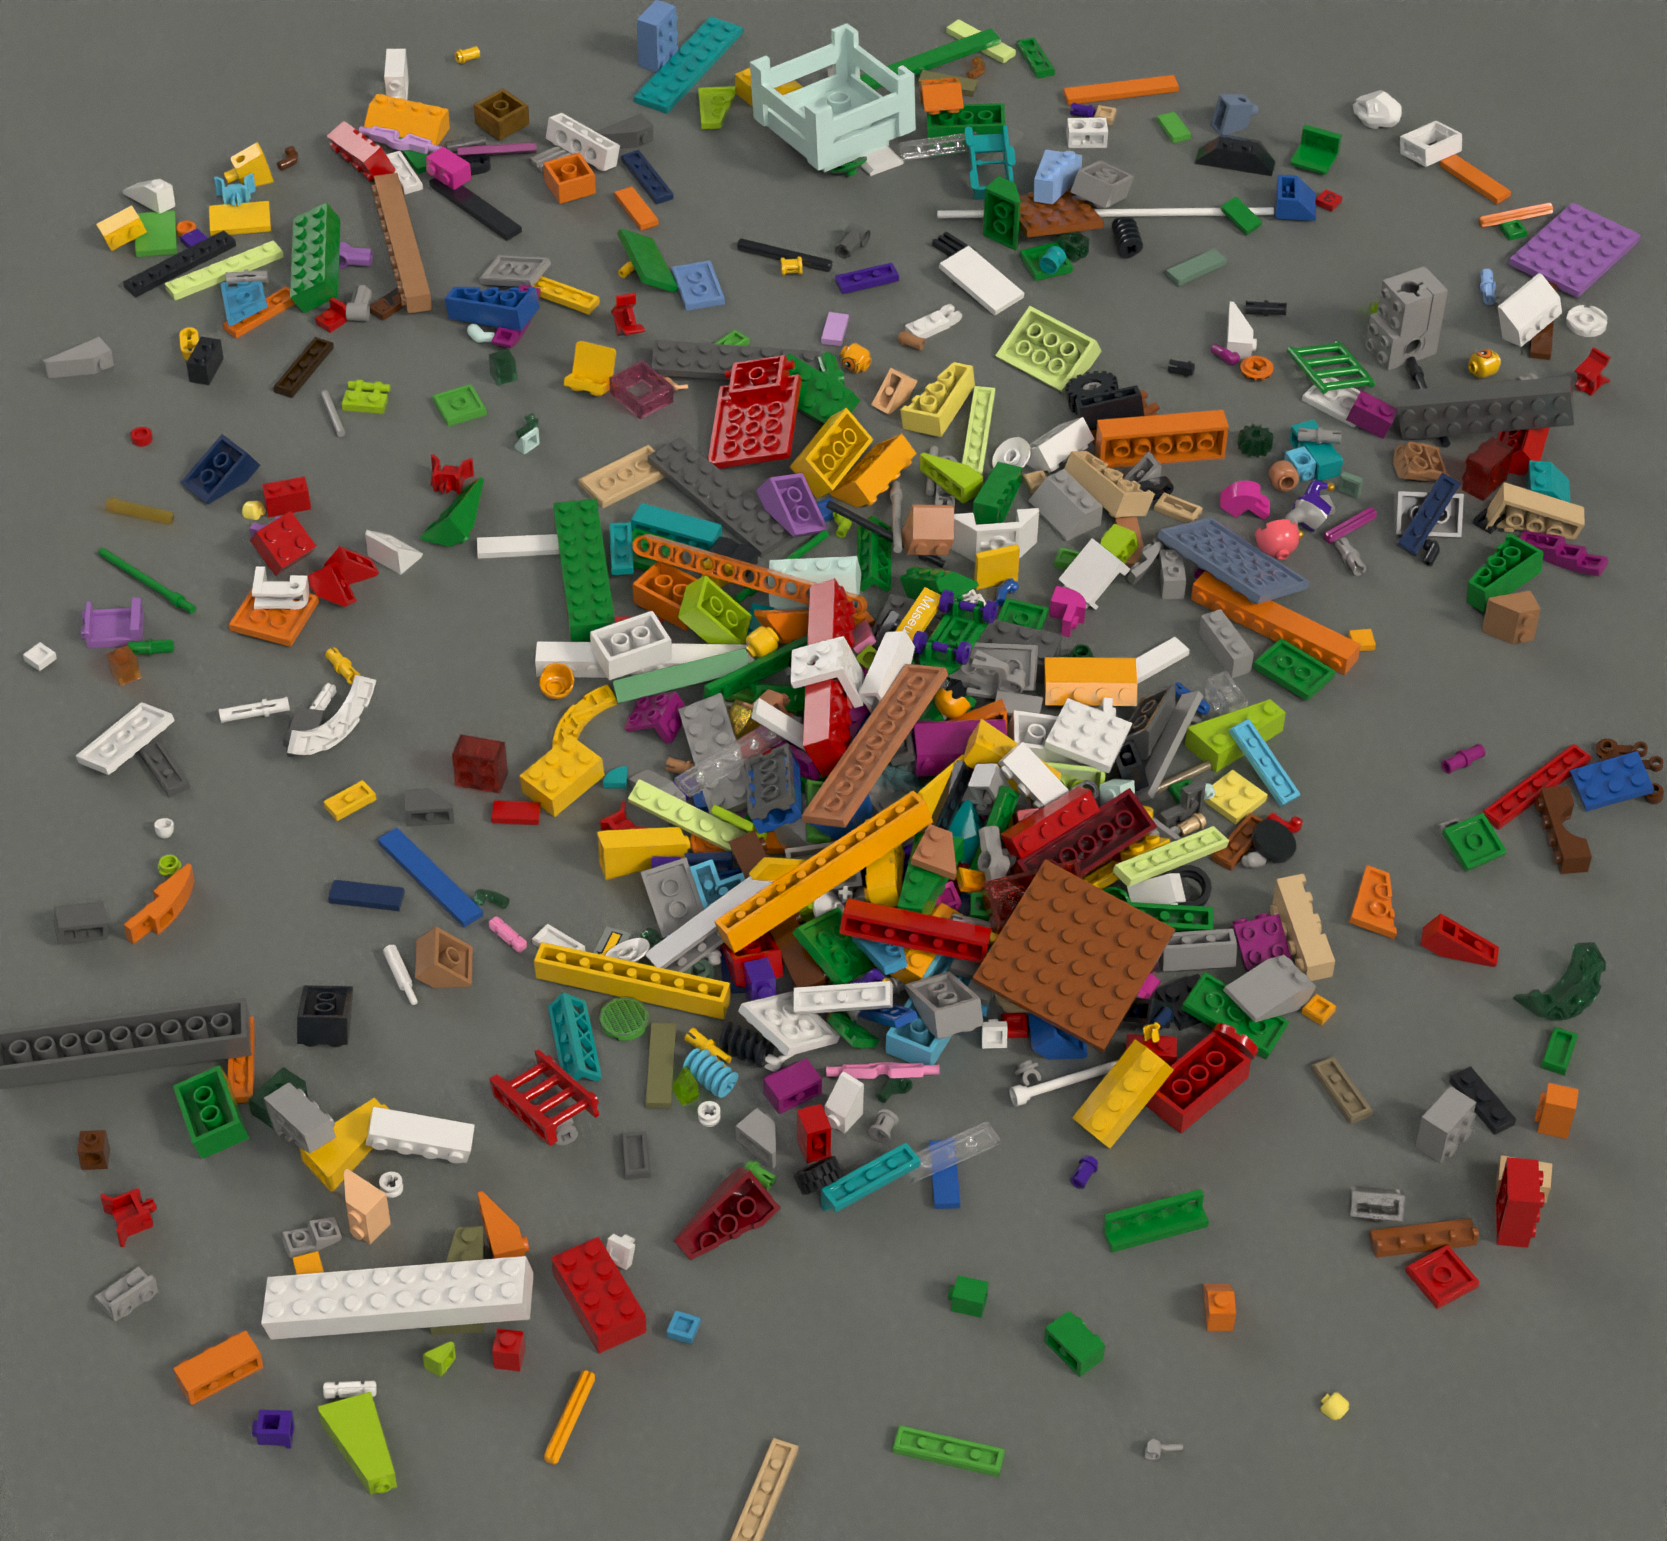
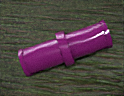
(1463, 758)

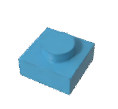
(683, 1327)

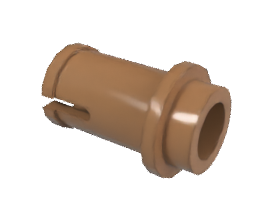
(911, 340)
(678, 766)

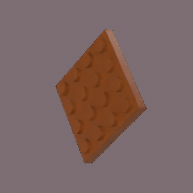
(1062, 216)

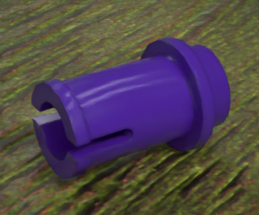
(1083, 110)
(1087, 1166)

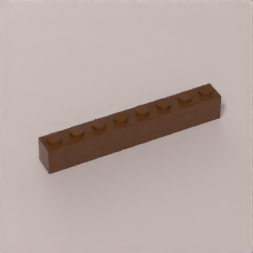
(800, 964)

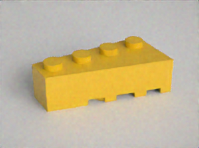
(990, 746)
(885, 878)

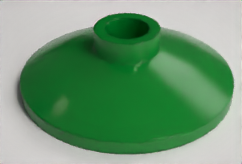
(850, 167)

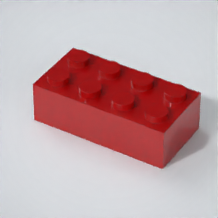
(1199, 1082)
(598, 1295)

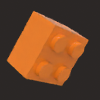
(569, 178)

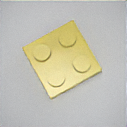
(1235, 797)

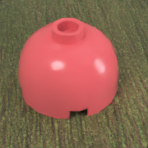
(1278, 538)

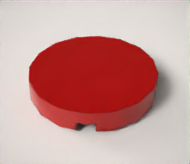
(1242, 1043)

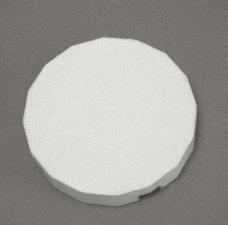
(1586, 321)

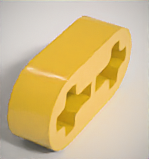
(186, 344)

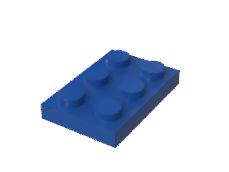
(1611, 781)

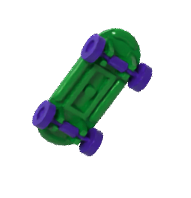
(956, 632)

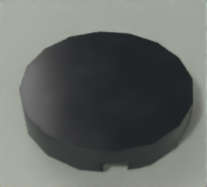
(1273, 841)

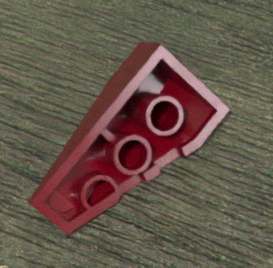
(731, 1210)

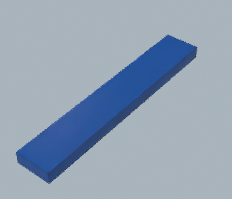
(430, 877)

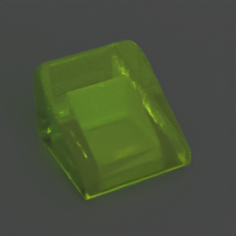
(686, 1087)

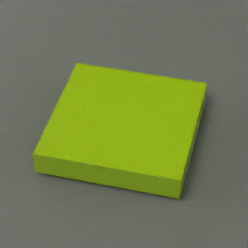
(735, 820)

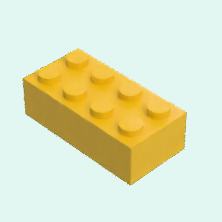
(832, 452)

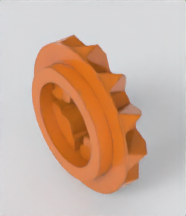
(1260, 363)

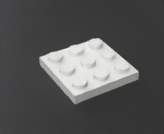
(1088, 735)
(785, 1029)

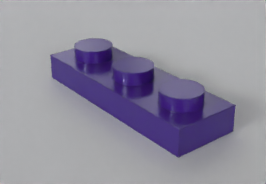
(866, 278)

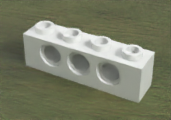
(578, 138)

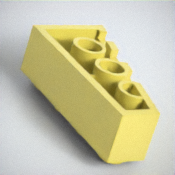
(940, 402)

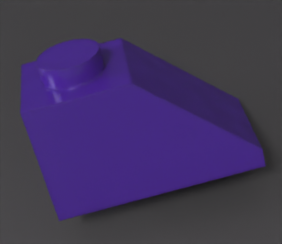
(759, 979)

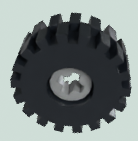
(1089, 385)

